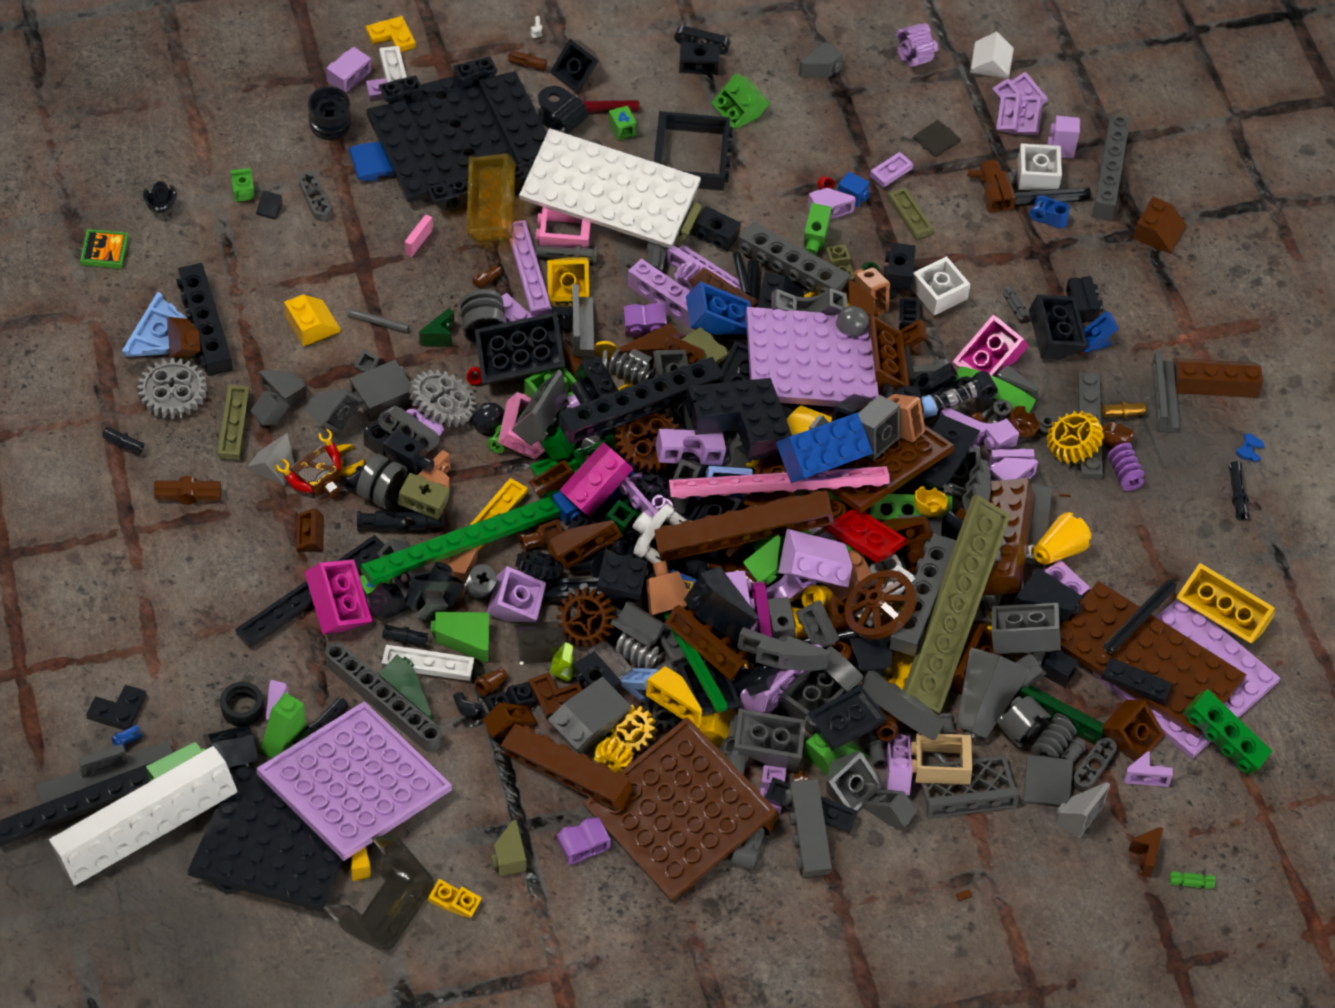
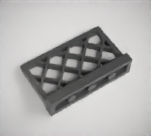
(971, 800)

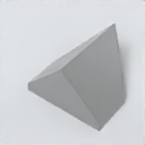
(268, 457)

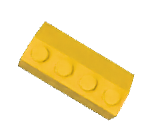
(1226, 604)

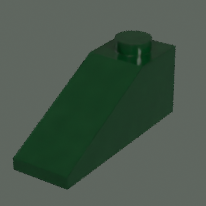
(402, 677)

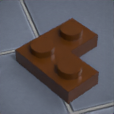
(548, 695)

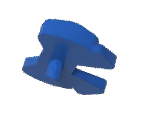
(1246, 452)

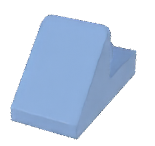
(637, 681)

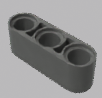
(402, 421)

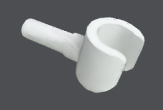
(536, 30)

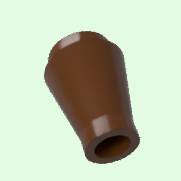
(489, 682)

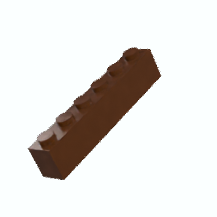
(567, 766)

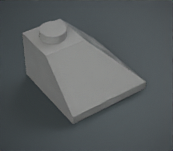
(1082, 810)

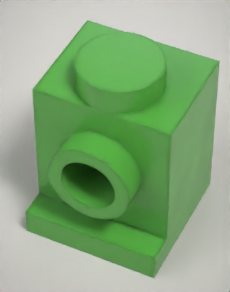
(242, 184)

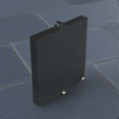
(936, 138)

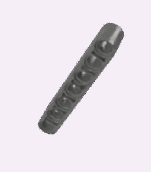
(387, 705)

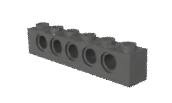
(1111, 167)
(792, 260)
(934, 565)

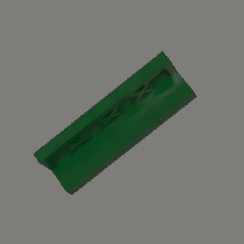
(1086, 726)

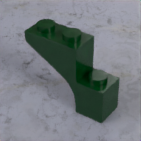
(623, 515)

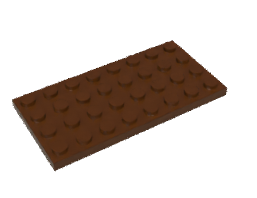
(1151, 648)

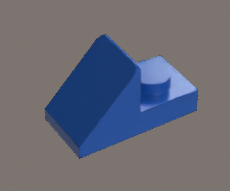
(1099, 331)

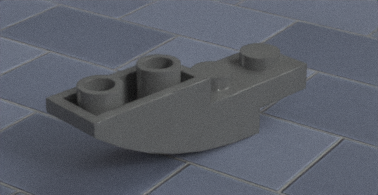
(784, 655)

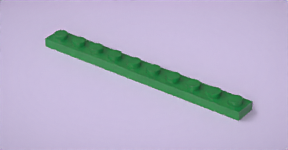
(459, 541)

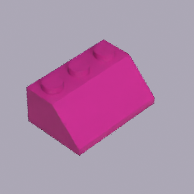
(596, 479)
(338, 596)

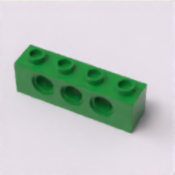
(1239, 735)

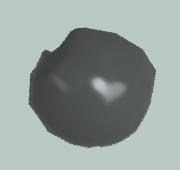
(852, 321)

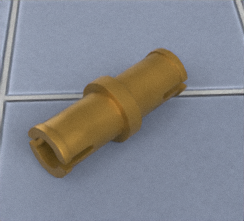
(1123, 410)

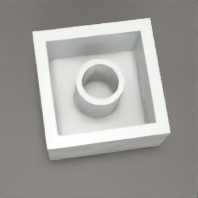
(1039, 167)
(940, 286)

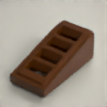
(552, 478)

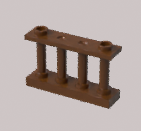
(707, 643)

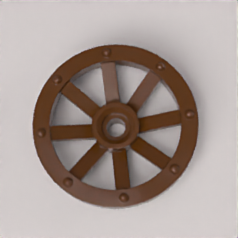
(878, 602)

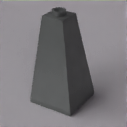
(987, 691)

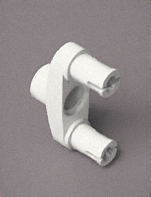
(646, 524)

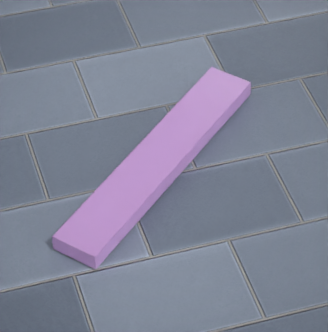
(529, 270)

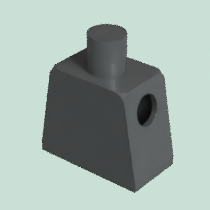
(781, 609)

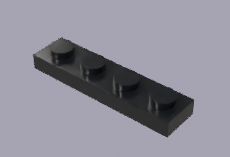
(559, 588)
(834, 814)

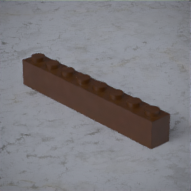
(743, 526)

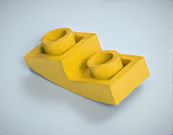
(454, 900)

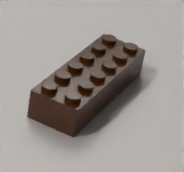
(1016, 499)

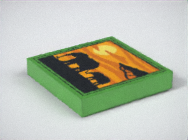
(104, 249)

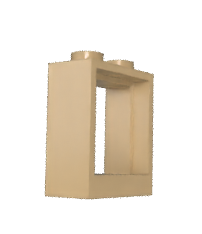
(947, 744)

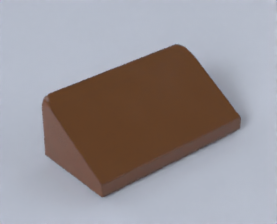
(310, 531)

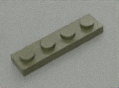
(233, 422)

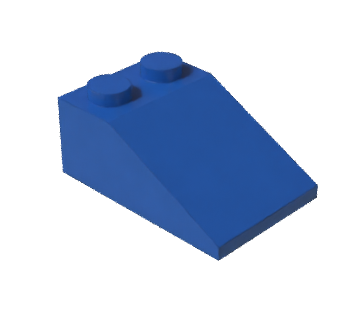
(716, 310)

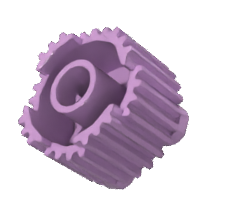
(916, 44)

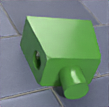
(817, 228)

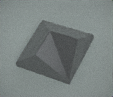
(852, 780)

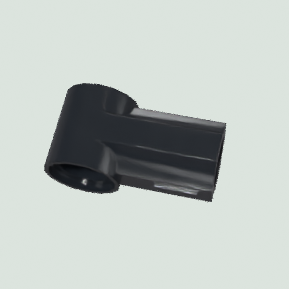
(938, 379)

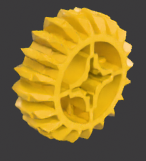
(1075, 437)

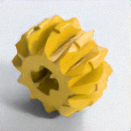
(614, 754)

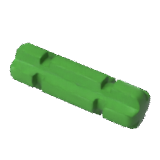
(1192, 879)

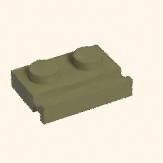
(687, 224)

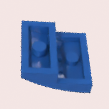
(370, 161)

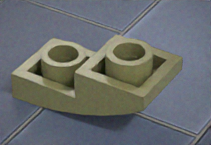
(840, 258)

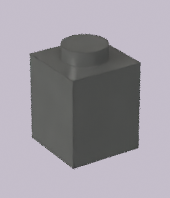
(269, 408)

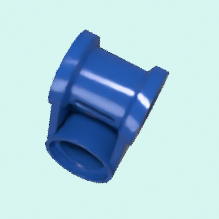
(1051, 212)

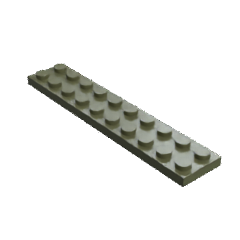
(956, 603)

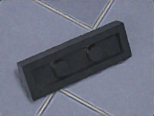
(1136, 680)

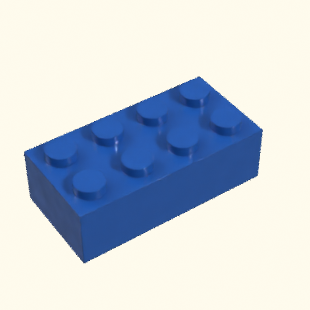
(824, 447)

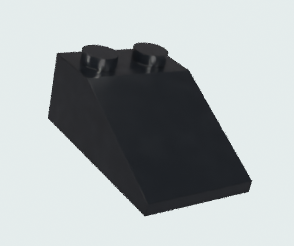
(720, 604)
(724, 684)

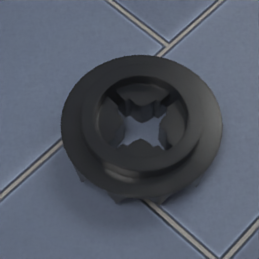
(661, 488)

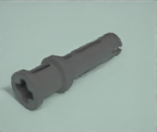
(564, 252)

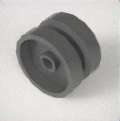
(380, 480)

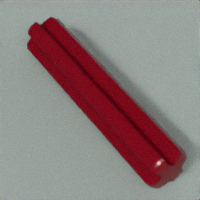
(606, 106)

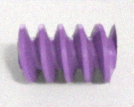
(1126, 467)

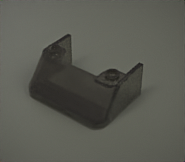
(396, 902)

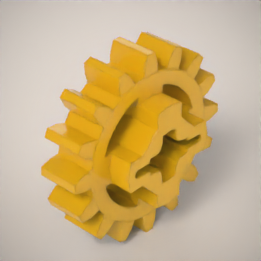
(640, 735)

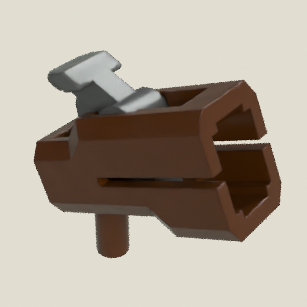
(996, 185)

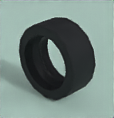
(238, 689)

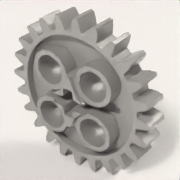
(166, 385)
(442, 398)

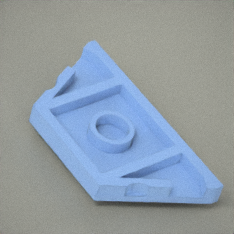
(152, 331)

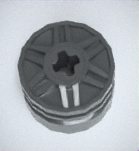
(481, 310)

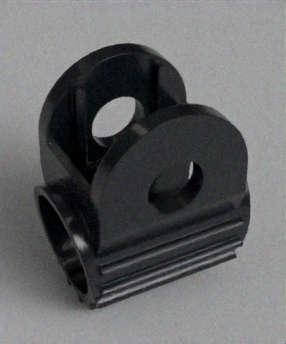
(566, 112)

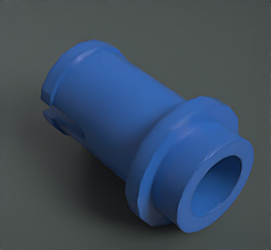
(126, 737)

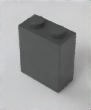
(382, 388)

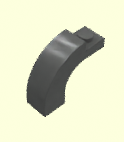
(828, 302)

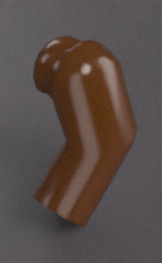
(482, 280)

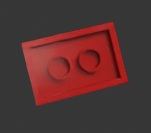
(867, 535)

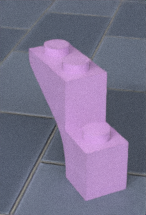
(994, 435)
(788, 587)

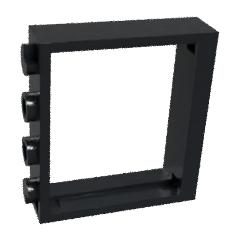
(700, 124)

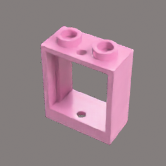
(561, 240)
(508, 437)

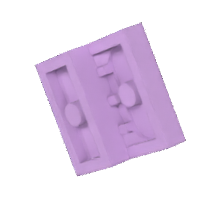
(1021, 84)
(1019, 114)

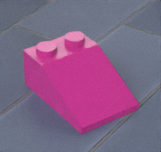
(992, 348)

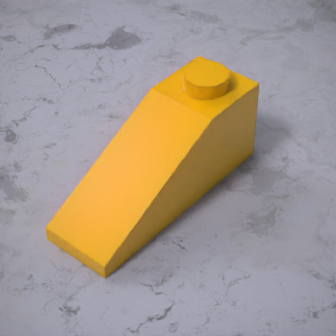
(673, 694)

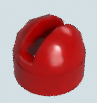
(828, 182)
(470, 376)

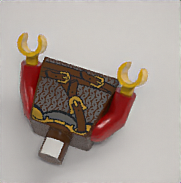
(316, 470)

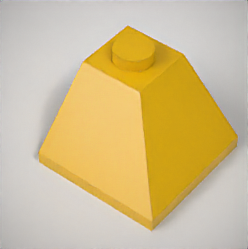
(564, 273)
(716, 726)

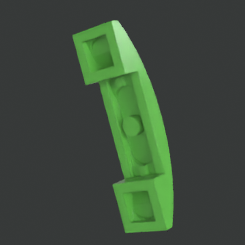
(1005, 390)

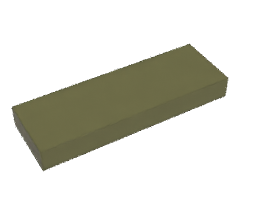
(910, 213)

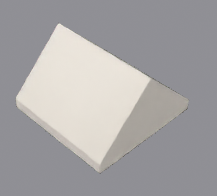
(992, 56)

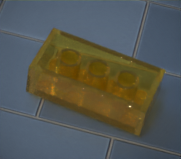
(491, 198)

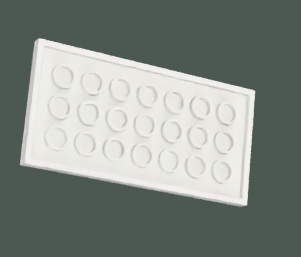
(610, 188)

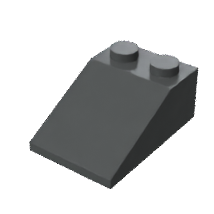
(590, 715)
(770, 738)

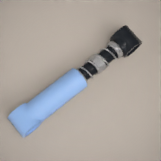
(981, 387)

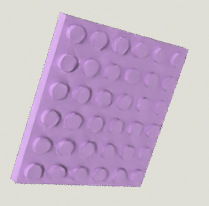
(809, 357)
(1210, 636)
(354, 780)

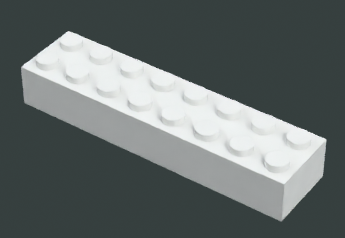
(143, 815)

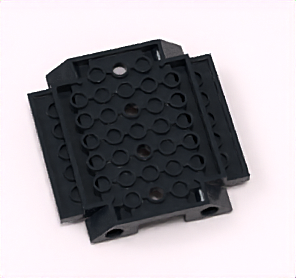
(430, 153)

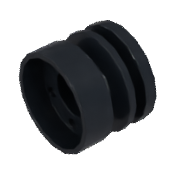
(329, 113)

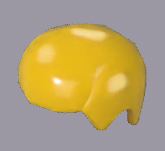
(930, 503)

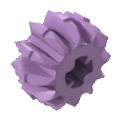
(685, 272)

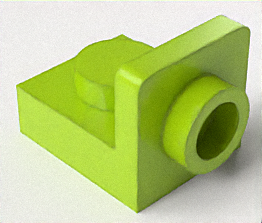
(562, 663)

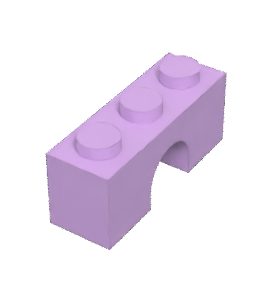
(672, 443)

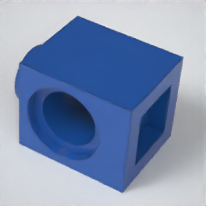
(855, 186)

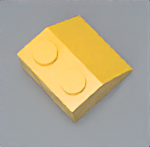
(310, 319)

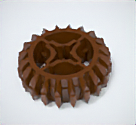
(588, 624)

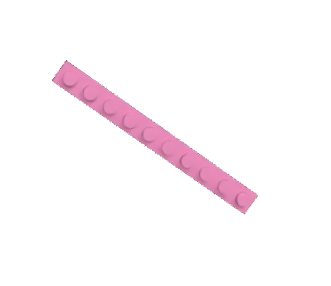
(776, 482)

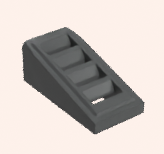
(1014, 378)

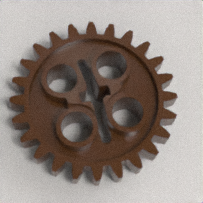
(630, 443)

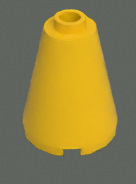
(1063, 539)

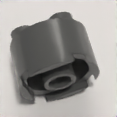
(1023, 720)

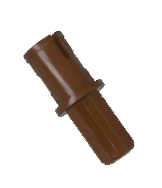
(527, 60)

